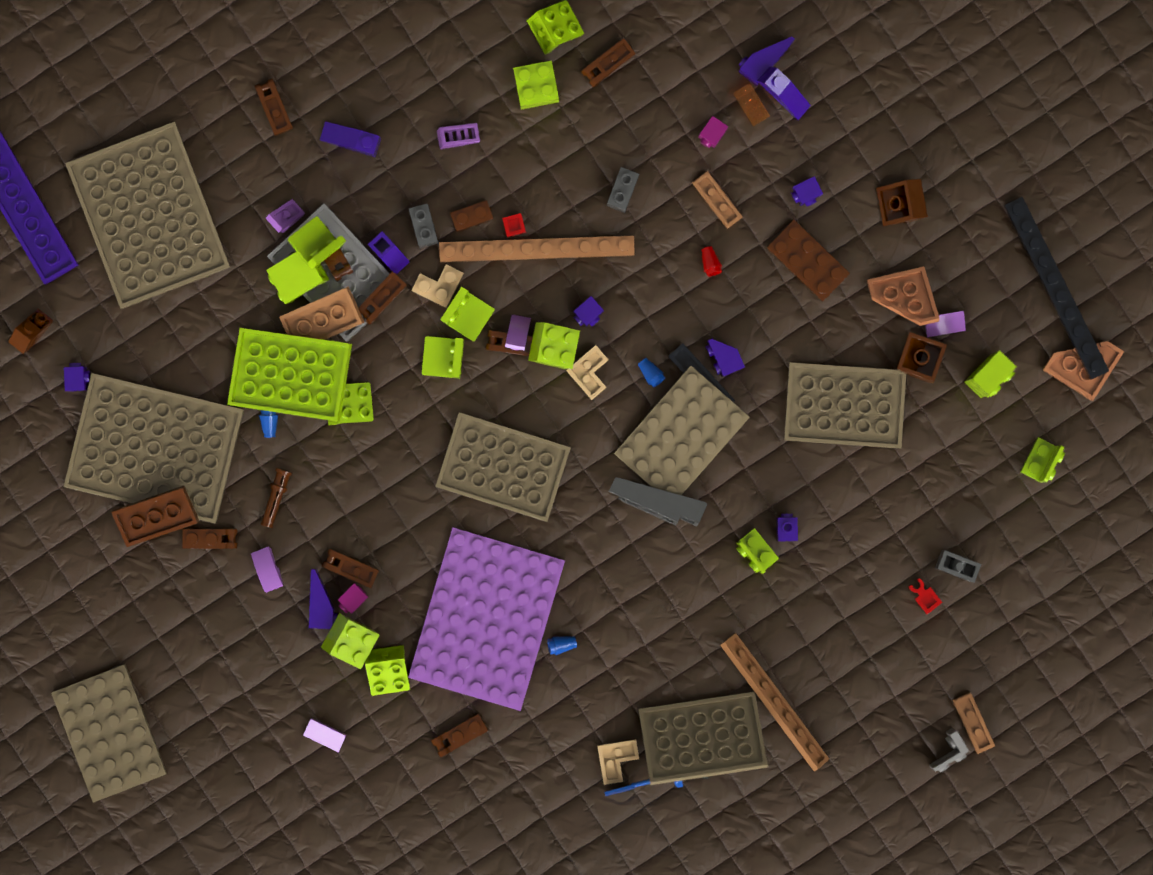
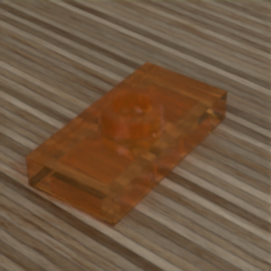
(751, 104)

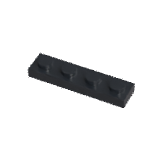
(684, 359)

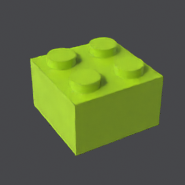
(536, 84)
(554, 345)
(350, 641)

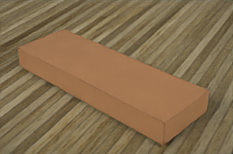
(717, 200)
(973, 723)

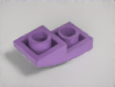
(517, 332)
(266, 569)

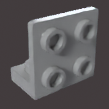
(958, 753)

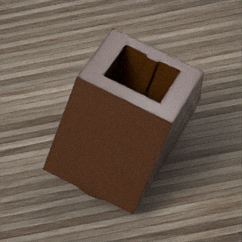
(30, 331)

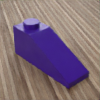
(755, 66)
(784, 92)
(351, 139)
(321, 609)

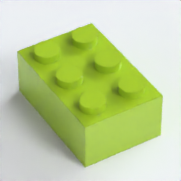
(990, 374)

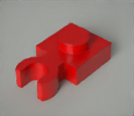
(926, 598)

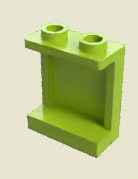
(294, 277)

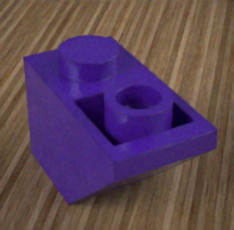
(388, 253)
(726, 357)

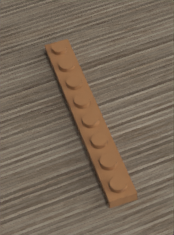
(774, 702)

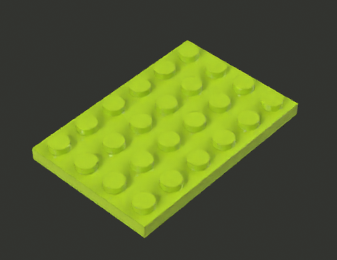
(289, 374)

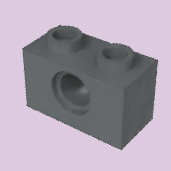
(623, 189)
(423, 226)
(958, 566)

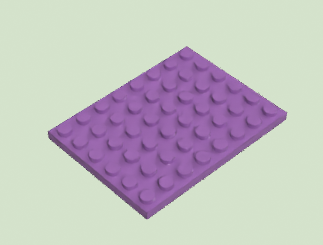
(486, 619)

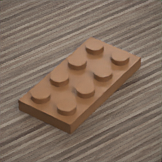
(324, 316)

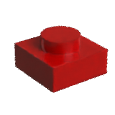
(514, 225)

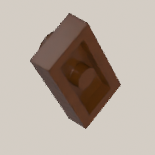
(471, 216)

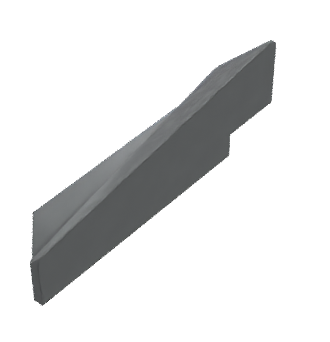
(658, 502)

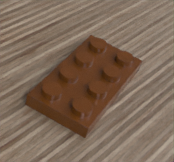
(808, 260)
(155, 516)

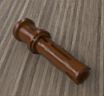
(281, 488)

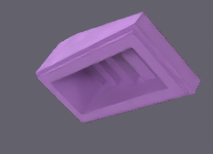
(449, 129)

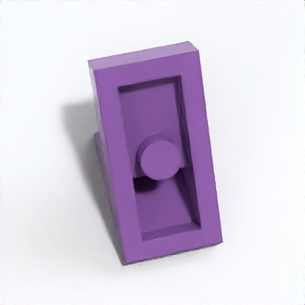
(285, 216)

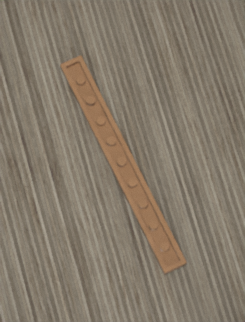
(536, 249)

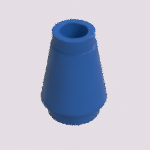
(652, 374)
(269, 423)
(561, 644)

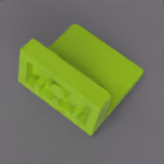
(555, 26)
(315, 242)
(467, 314)
(443, 357)
(356, 404)
(1042, 460)
(757, 551)
(387, 670)

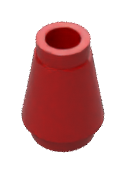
(710, 262)

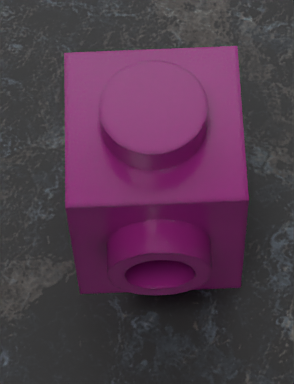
(712, 132)
(352, 599)

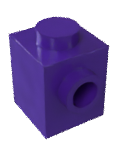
(807, 192)
(588, 312)
(76, 377)
(787, 528)

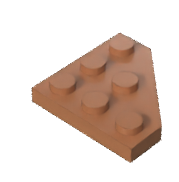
(906, 294)
(1069, 369)

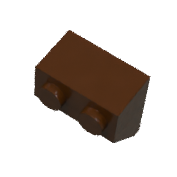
(902, 202)
(921, 357)

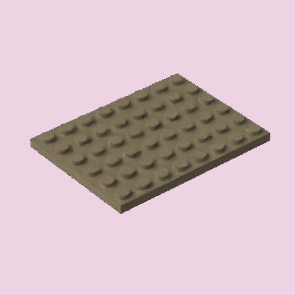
(148, 215)
(151, 441)

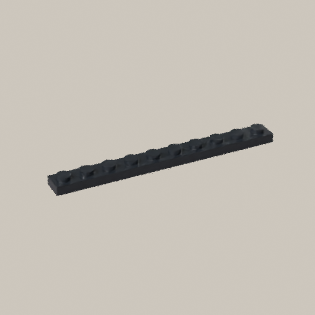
(1056, 288)

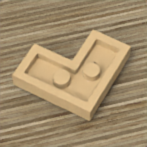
(441, 291)
(584, 371)
(611, 756)

